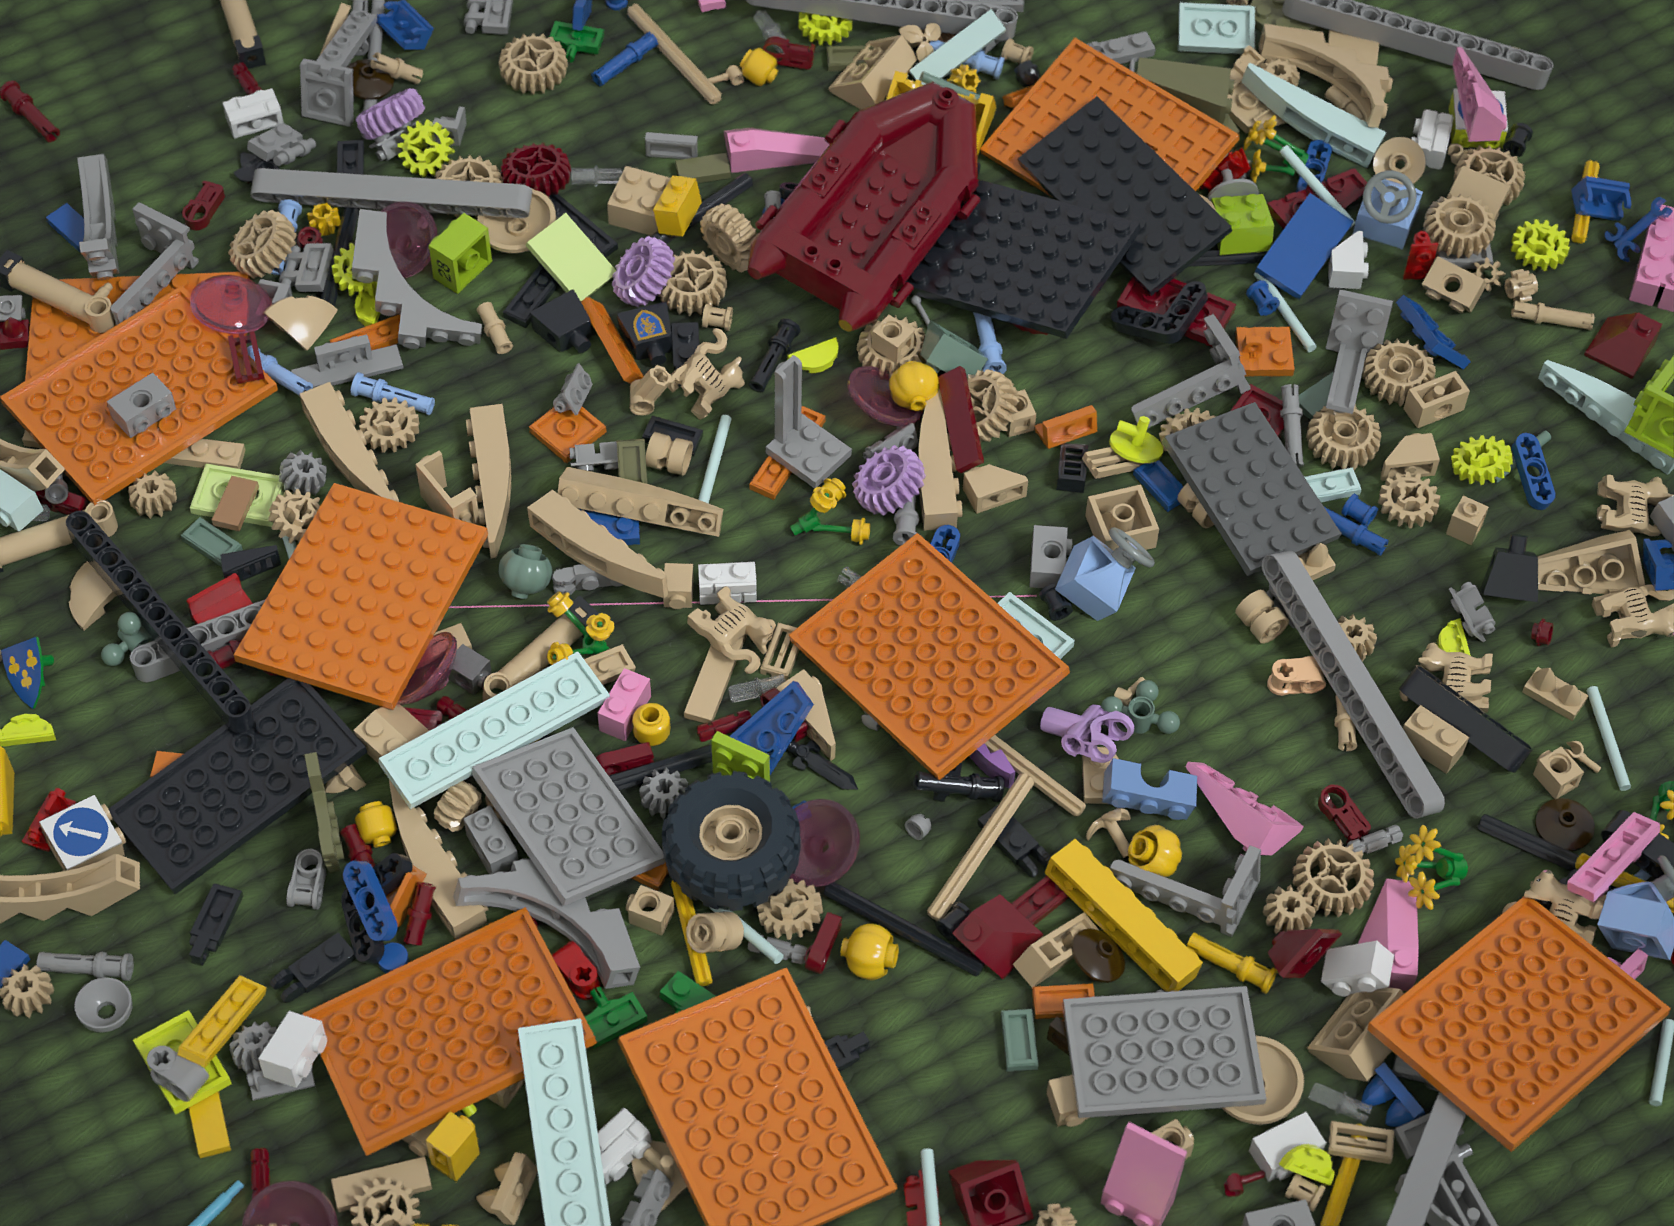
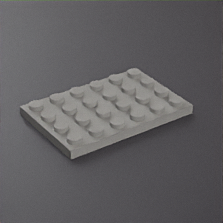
(568, 816)
(1163, 1052)

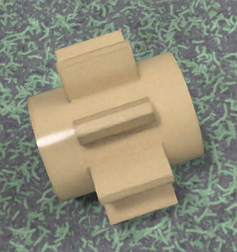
(1496, 274)
(1521, 285)
(1056, 1216)

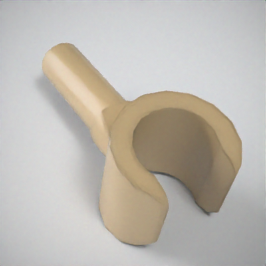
(732, 73)
(1456, 152)
(1126, 695)
(1578, 752)

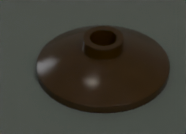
(370, 82)
(1556, 830)
(1098, 955)

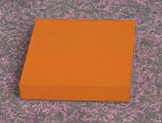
(565, 430)

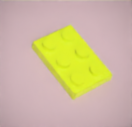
(172, 1035)

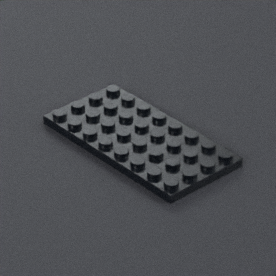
(1109, 169)
(234, 784)

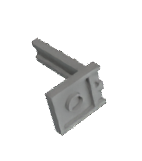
(327, 82)
(166, 237)
(1355, 329)
(1201, 386)
(798, 440)
(1183, 898)

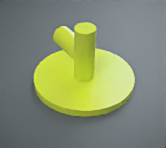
(1135, 443)

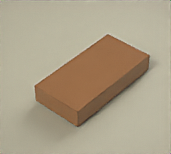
(235, 503)

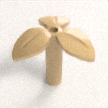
(915, 38)
(1109, 822)

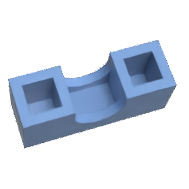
(1126, 788)

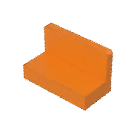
(1068, 427)
(403, 896)

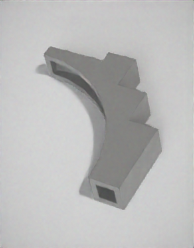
(99, 217)
(394, 296)
(597, 933)

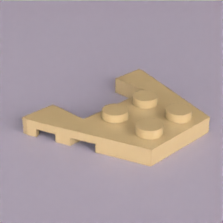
(1245, 105)

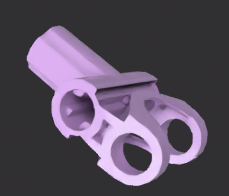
(1078, 730)

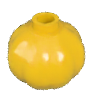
(913, 385)
(1155, 850)
(870, 951)

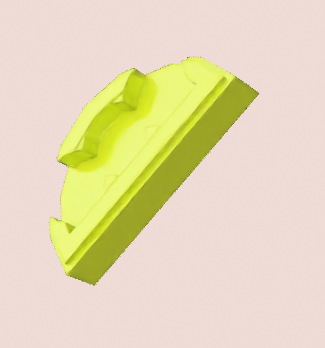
(366, 309)
(818, 357)
(1453, 638)
(26, 730)
(1310, 1162)

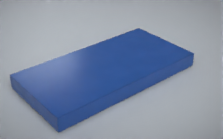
(1304, 246)

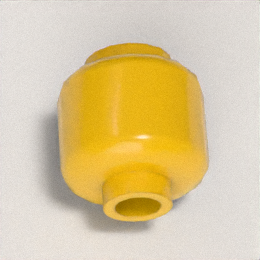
(759, 67)
(651, 724)
(376, 824)

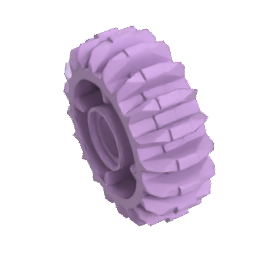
(390, 114)
(643, 271)
(888, 480)

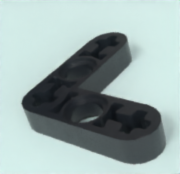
(1129, 319)
(364, 947)

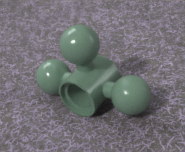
(131, 634)
(1146, 693)

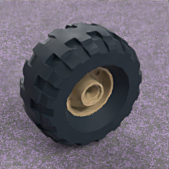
(731, 841)

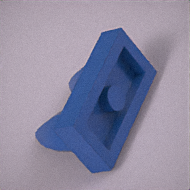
(1385, 1087)

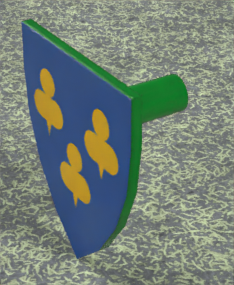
(25, 669)

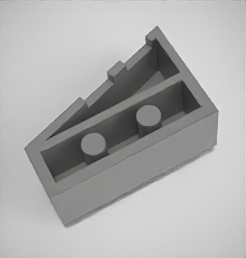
(1456, 1199)

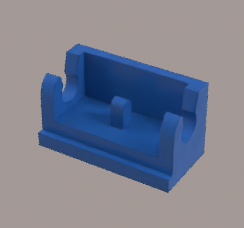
(405, 25)
(1601, 198)
(1657, 565)

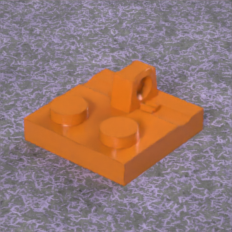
(1265, 351)

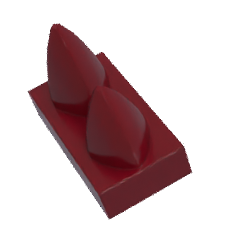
(14, 334)

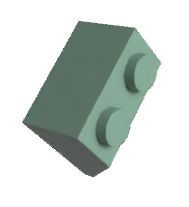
(947, 351)

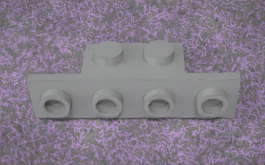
(343, 359)

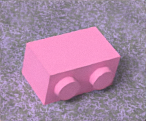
(625, 697)

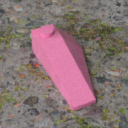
(1478, 104)
(765, 149)
(1244, 817)
(1396, 928)

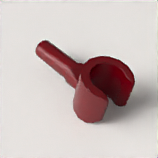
(1235, 1182)

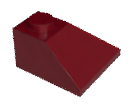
(1624, 342)
(997, 934)
(1299, 950)
(991, 1193)

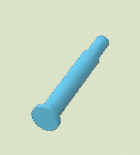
(217, 1205)

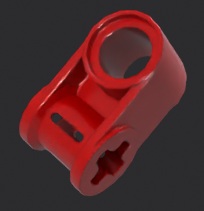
(576, 970)

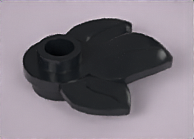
(249, 164)

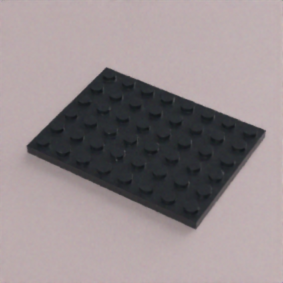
(1024, 259)

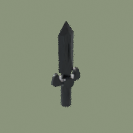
(820, 764)

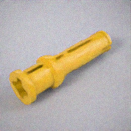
(1244, 968)

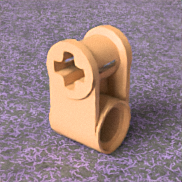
(1299, 676)

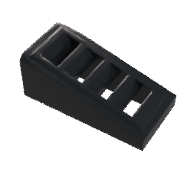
(1072, 482)
(250, 562)

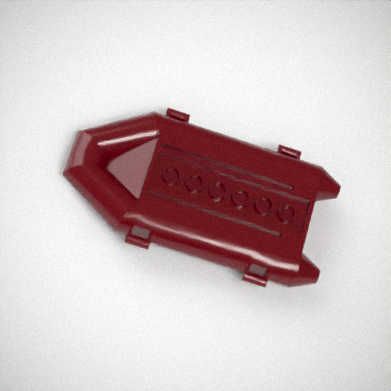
(874, 203)

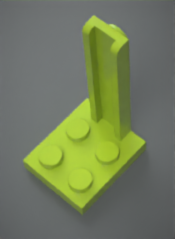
(1654, 412)
(733, 755)

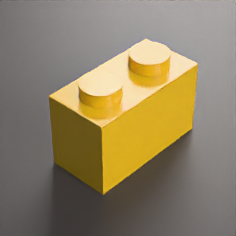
(677, 206)
(453, 1145)

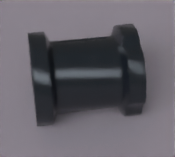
(1519, 136)
(1056, 603)
(952, 920)

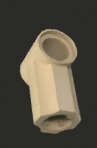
(647, 390)

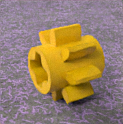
(964, 78)
(324, 218)

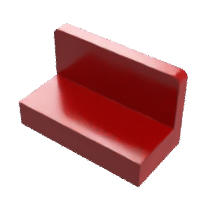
(218, 600)

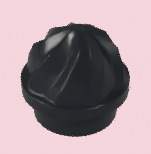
(1027, 73)

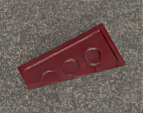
(1343, 187)

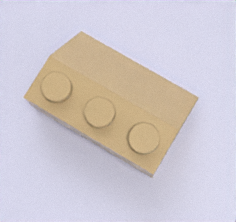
(870, 82)
(388, 730)
(1345, 1040)

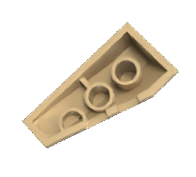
(1593, 566)

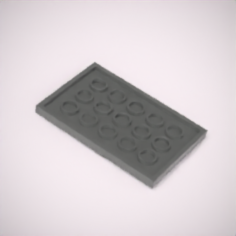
(1250, 487)

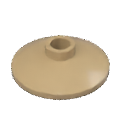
(1400, 149)

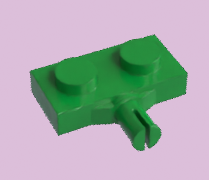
(587, 40)
(684, 993)
(614, 1016)

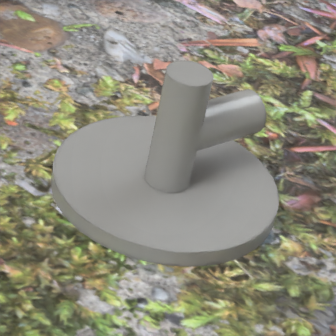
(1232, 186)

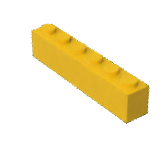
(1123, 917)

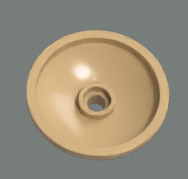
(512, 234)
(1282, 1084)

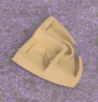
(302, 318)
(88, 596)

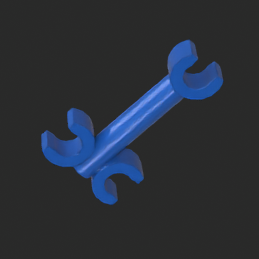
(1624, 237)

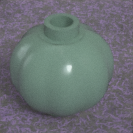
(525, 570)

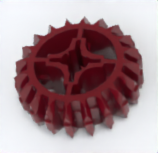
(537, 167)

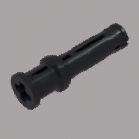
(778, 347)
(971, 786)

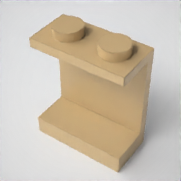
(431, 484)

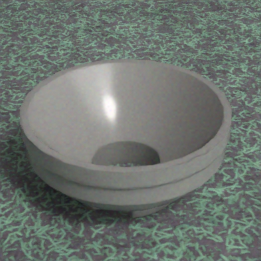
(99, 994)

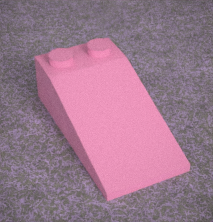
(1143, 1177)

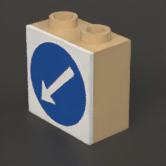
(82, 834)

